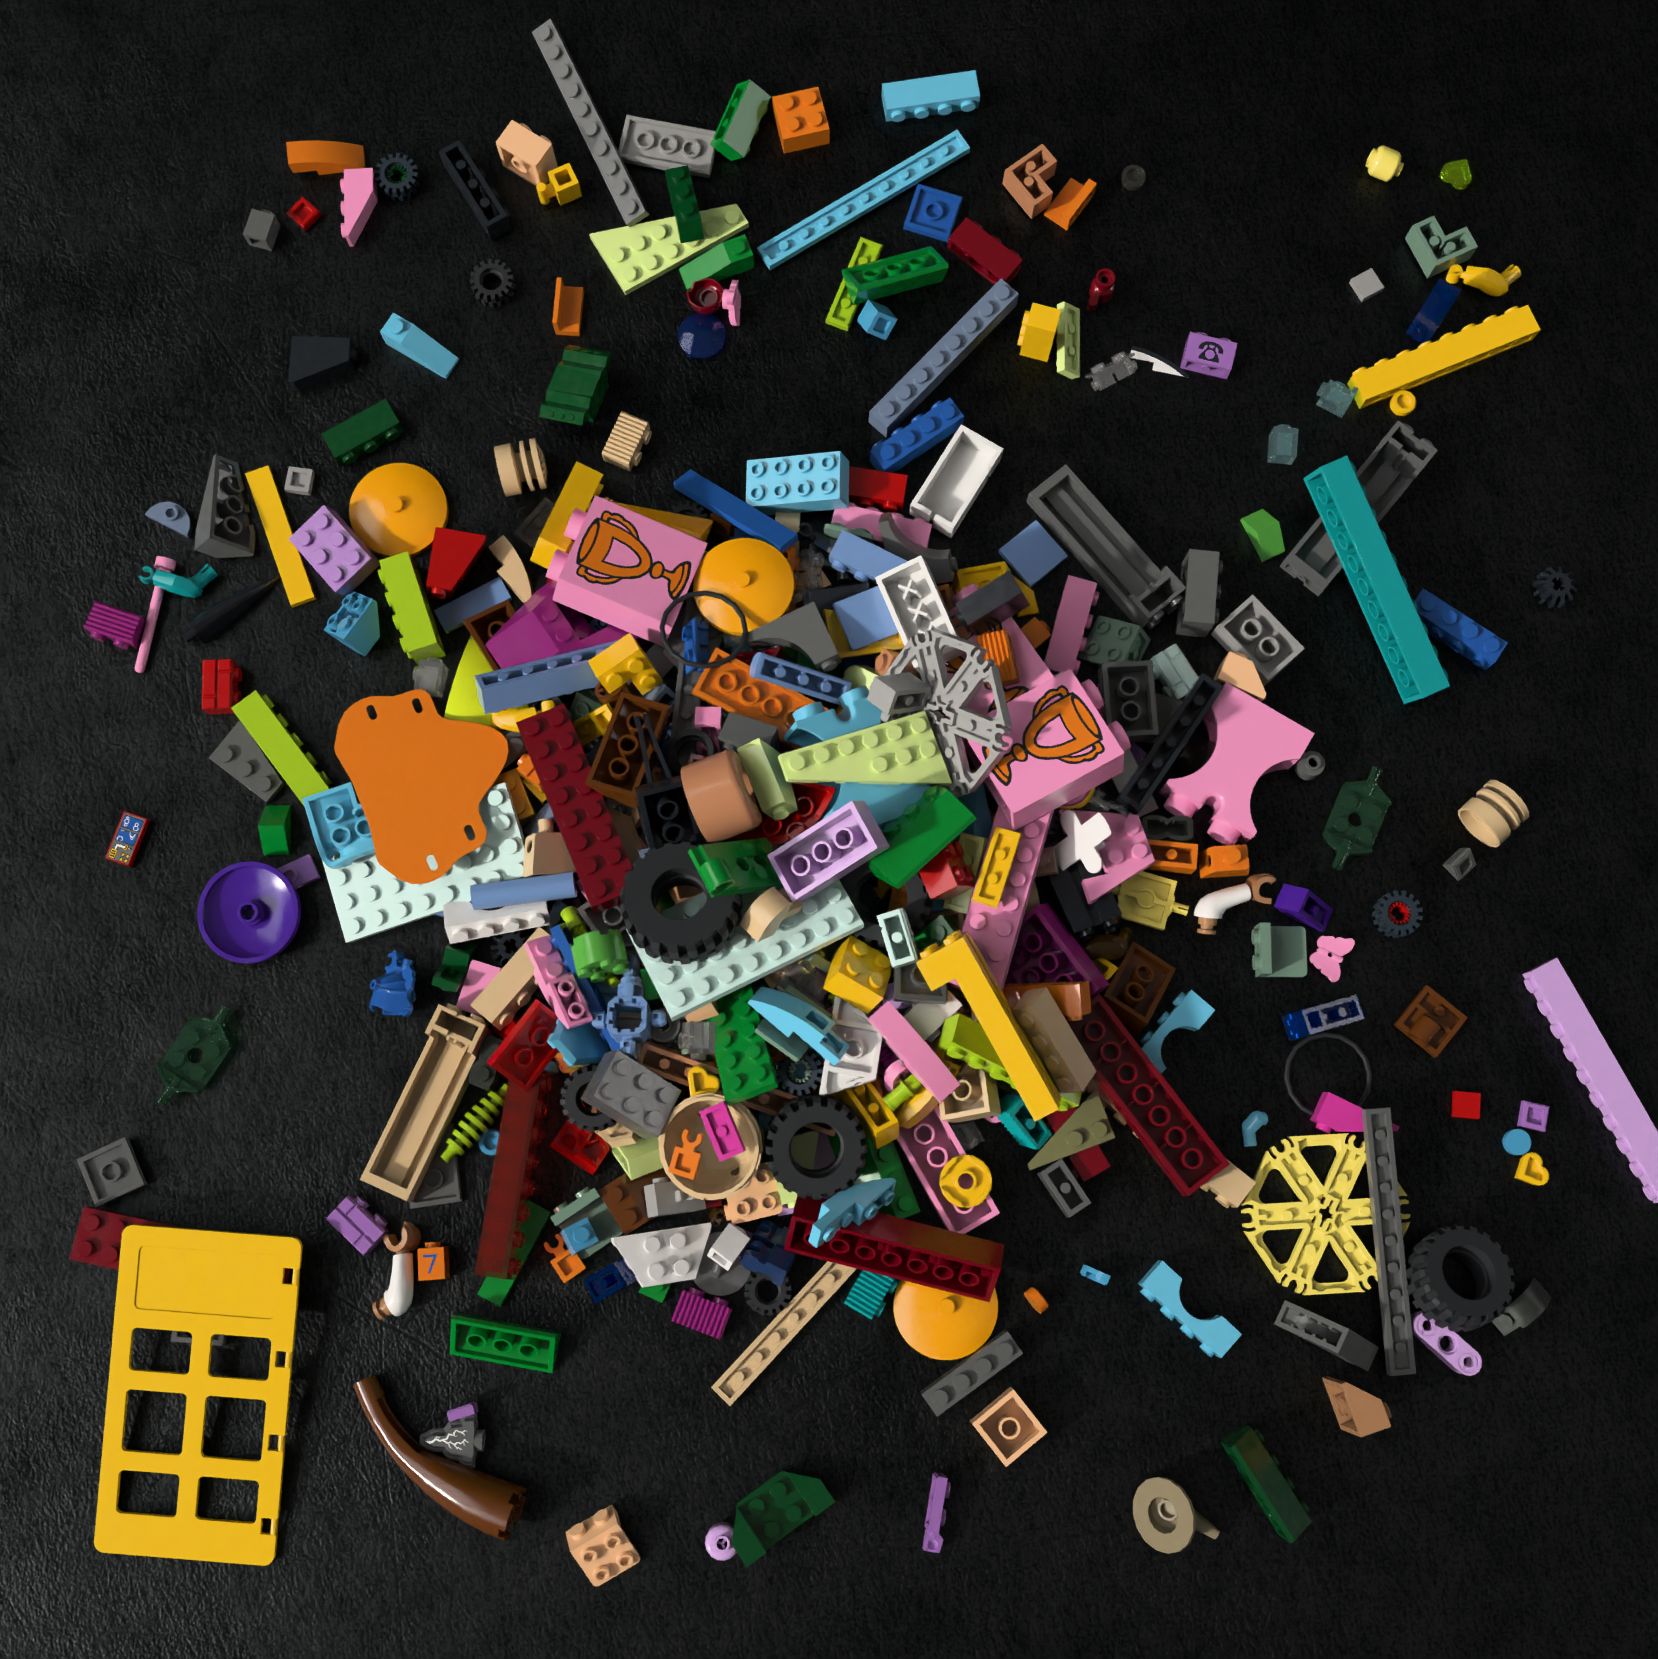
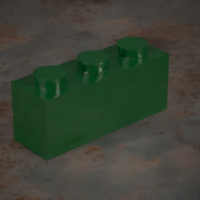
(684, 204)
(363, 433)

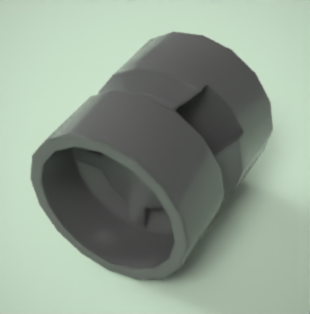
(669, 1033)

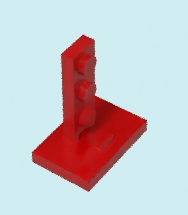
(525, 1046)

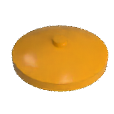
(398, 509)
(751, 576)
(942, 1322)

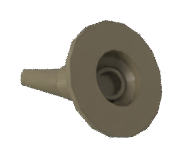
(1167, 1516)

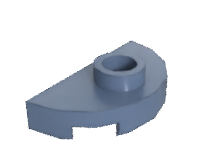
(171, 516)

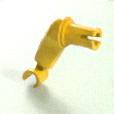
(1484, 278)
(507, 718)

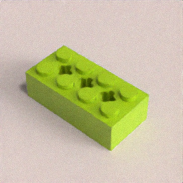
(411, 607)

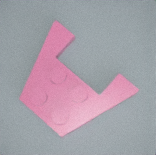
(1122, 857)

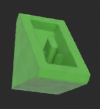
(1264, 534)

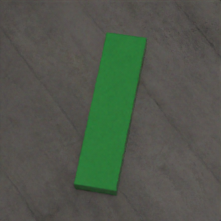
(497, 1289)

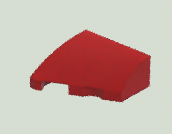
(581, 1146)

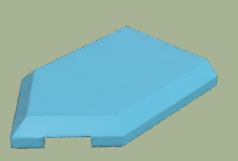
(578, 1044)

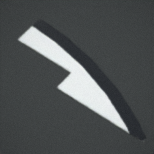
(1160, 363)

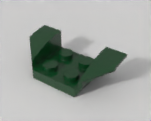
(775, 1511)

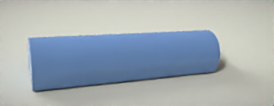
(798, 678)
(523, 891)

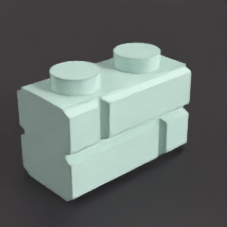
(1173, 672)
(898, 938)

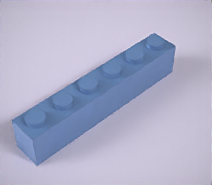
(537, 679)

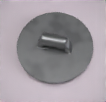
(714, 1278)

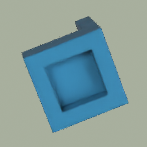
(877, 319)

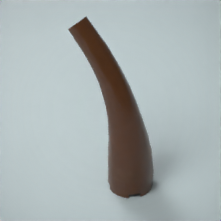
(466, 1493)

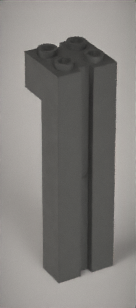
(1385, 479)
(1106, 549)

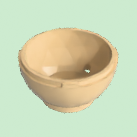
(713, 1177)

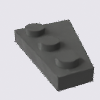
(247, 763)

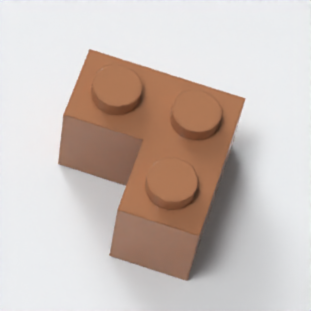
(1027, 180)

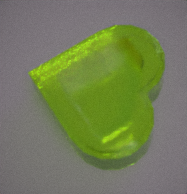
(1456, 173)

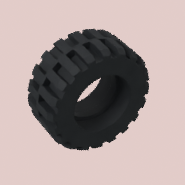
(917, 906)
(817, 1181)
(1482, 1259)

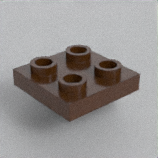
(1430, 1021)

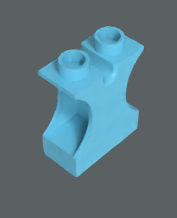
(817, 725)

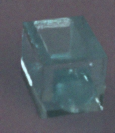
(1282, 444)

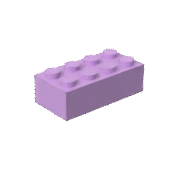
(828, 851)

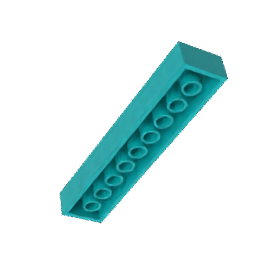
(1376, 580)

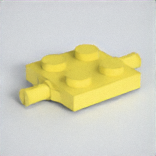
(1148, 900)

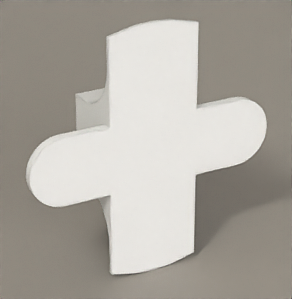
(1082, 841)

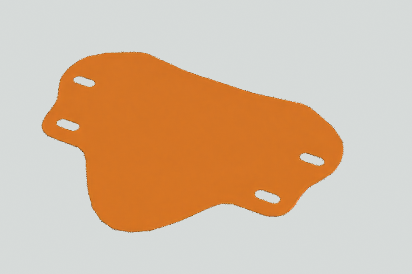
(418, 780)

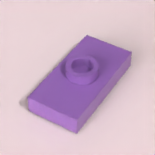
(301, 871)

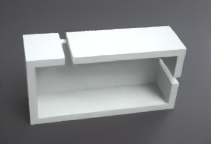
(956, 480)

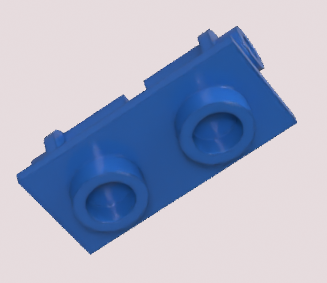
(695, 635)

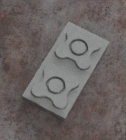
(667, 145)

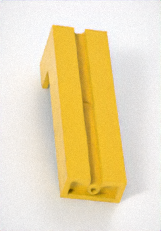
(962, 960)

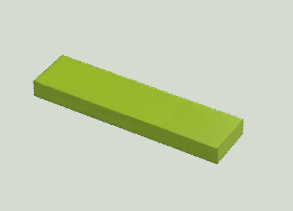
(842, 309)

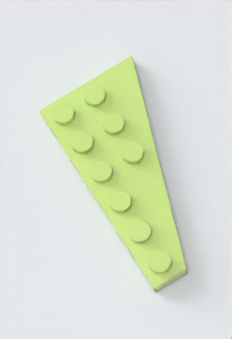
(654, 247)
(882, 754)

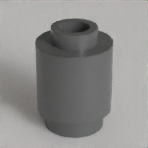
(1304, 770)

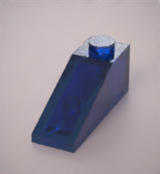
(1433, 311)
(1322, 1017)

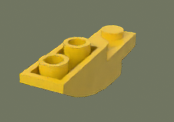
(919, 1106)

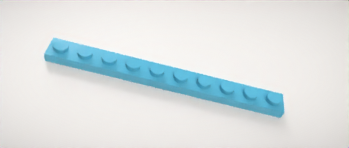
(863, 199)

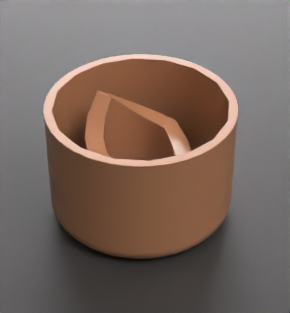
(721, 796)

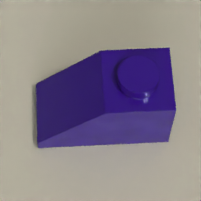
(1303, 907)

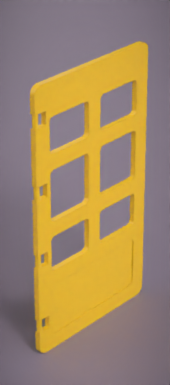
(203, 1287)

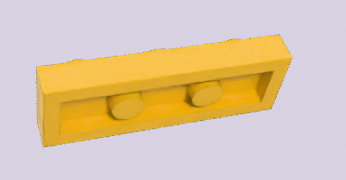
(996, 867)

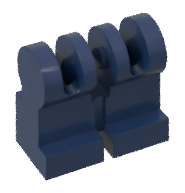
(767, 1253)

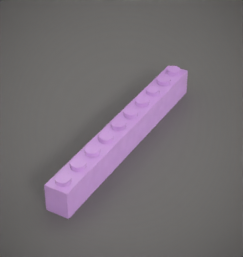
(1598, 1070)

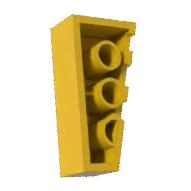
(577, 493)

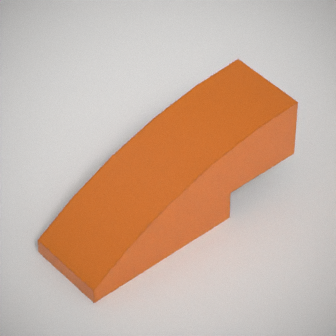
(324, 156)

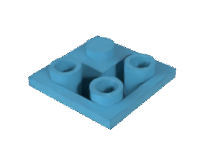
(356, 623)

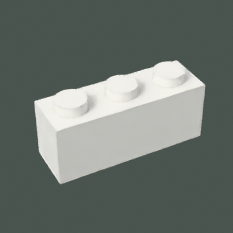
(928, 1018)

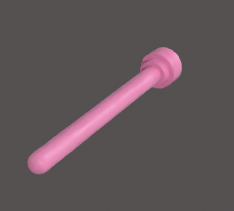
(163, 564)

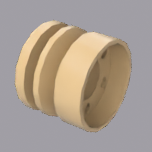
(520, 467)
(1493, 813)

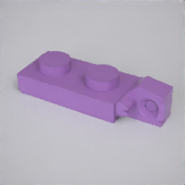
(935, 1513)

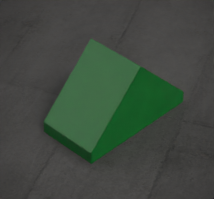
(276, 830)

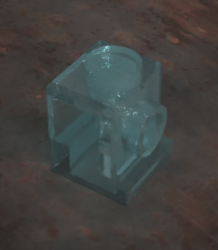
(1335, 397)

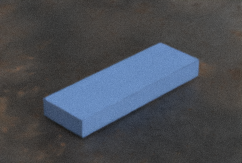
(453, 613)

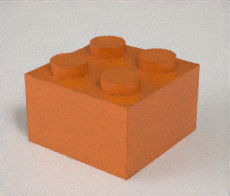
(801, 120)

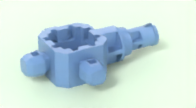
(630, 997)

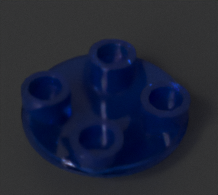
(701, 335)

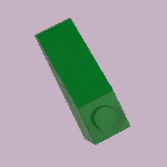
(719, 262)

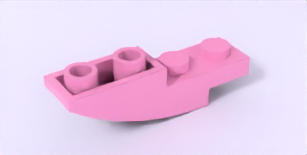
(556, 984)

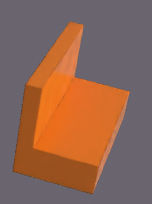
(1070, 202)
(567, 309)

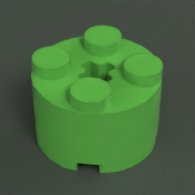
(599, 955)

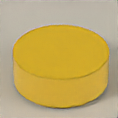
(1402, 403)

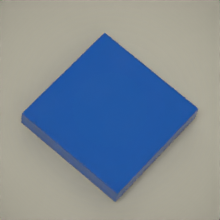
(933, 212)

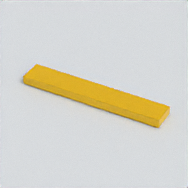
(278, 533)

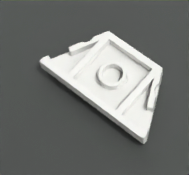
(861, 1059)
(664, 1254)

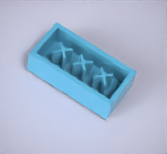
(798, 483)

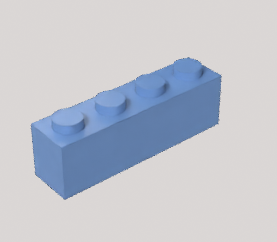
(862, 558)

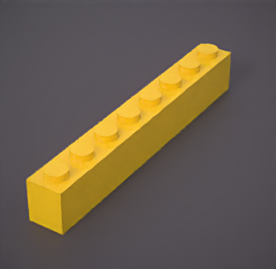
(1443, 356)

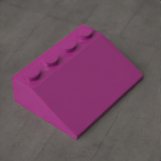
(1051, 954)

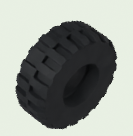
(671, 938)

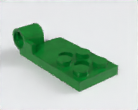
(720, 870)

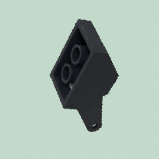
(663, 803)

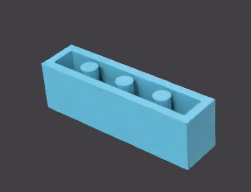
(930, 96)

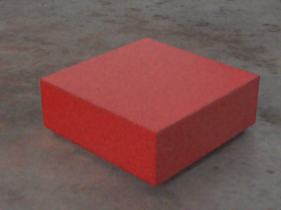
(303, 213)
(1466, 1105)

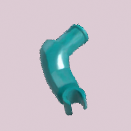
(180, 585)

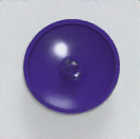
(249, 912)

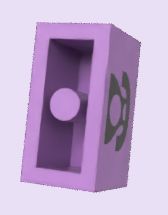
(1208, 355)

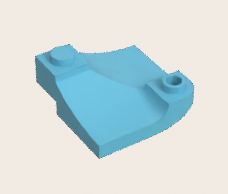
(339, 825)

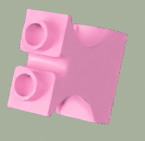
(1249, 744)

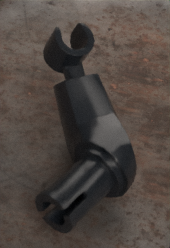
(824, 545)

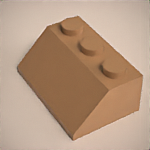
(1356, 1409)

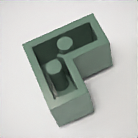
(1435, 250)

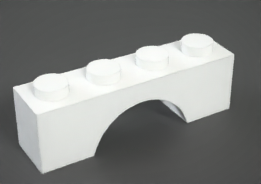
(466, 924)

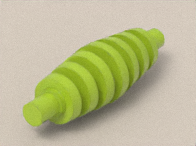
(476, 1123)

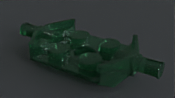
(1366, 801)
(178, 1069)

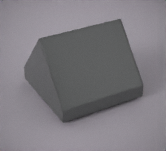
(1460, 863)

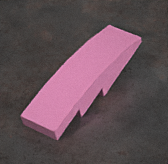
(914, 1052)

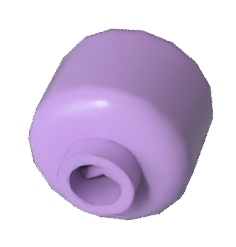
(718, 1531)

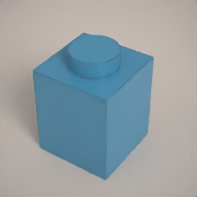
(579, 1236)

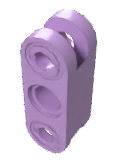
(1454, 1354)

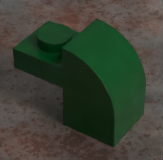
(455, 966)

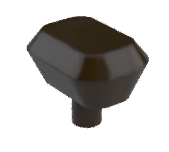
(716, 1216)

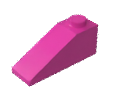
(1338, 1115)

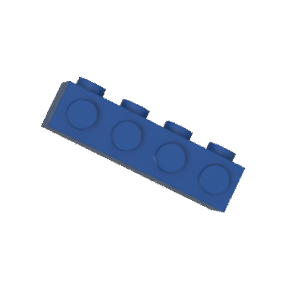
(917, 437)
(1458, 630)

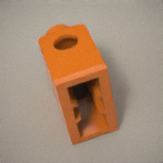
(1225, 861)

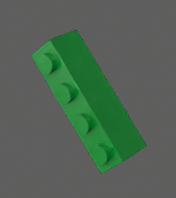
(920, 835)
(883, 1164)

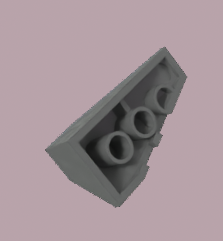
(223, 518)

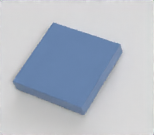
(1033, 554)
(865, 618)

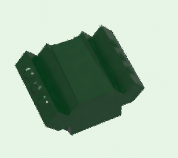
(577, 386)

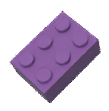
(334, 551)

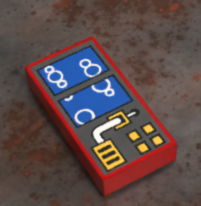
(127, 839)

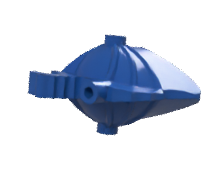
(395, 989)

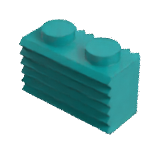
(1021, 1124)
(869, 1292)

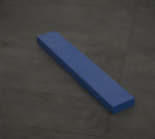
(735, 511)

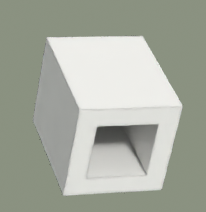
(728, 1246)

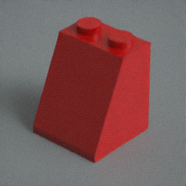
(451, 561)

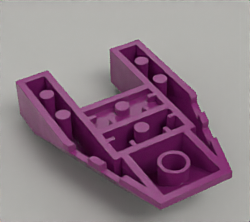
(546, 630)

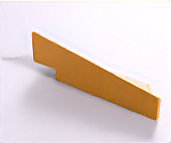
(692, 526)

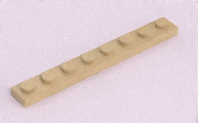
(781, 1331)

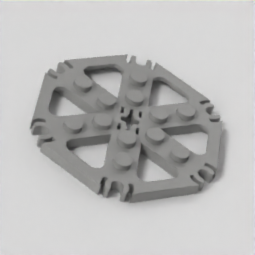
(957, 695)

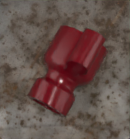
(1101, 288)

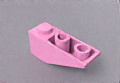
(359, 201)

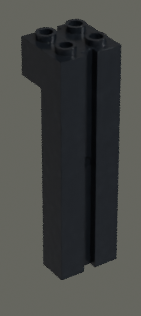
(1076, 914)

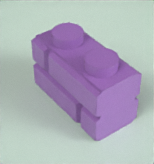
(358, 1224)

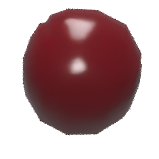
(705, 296)

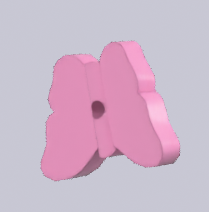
(732, 301)
(1337, 948)

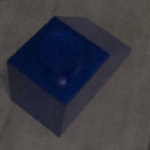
(609, 1280)

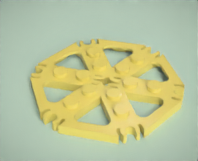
(1298, 1215)

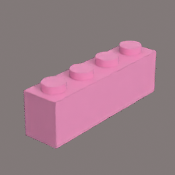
(856, 517)
(1070, 625)

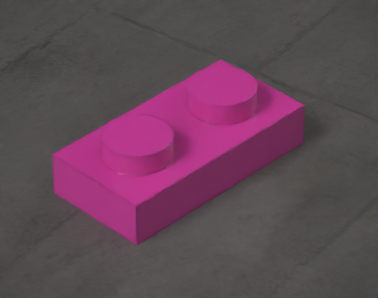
(722, 1131)

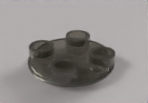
(1194, 756)

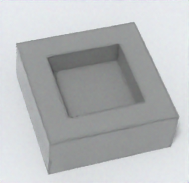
(1366, 285)
(299, 480)

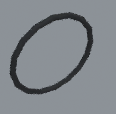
(695, 664)
(1329, 1035)

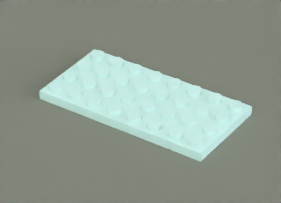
(377, 901)
(743, 960)

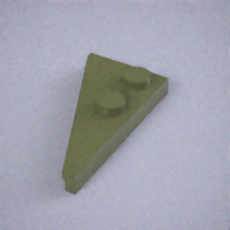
(1083, 1129)

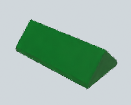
(894, 274)
(504, 1342)

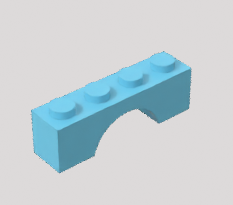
(1189, 1013)
(1163, 1286)

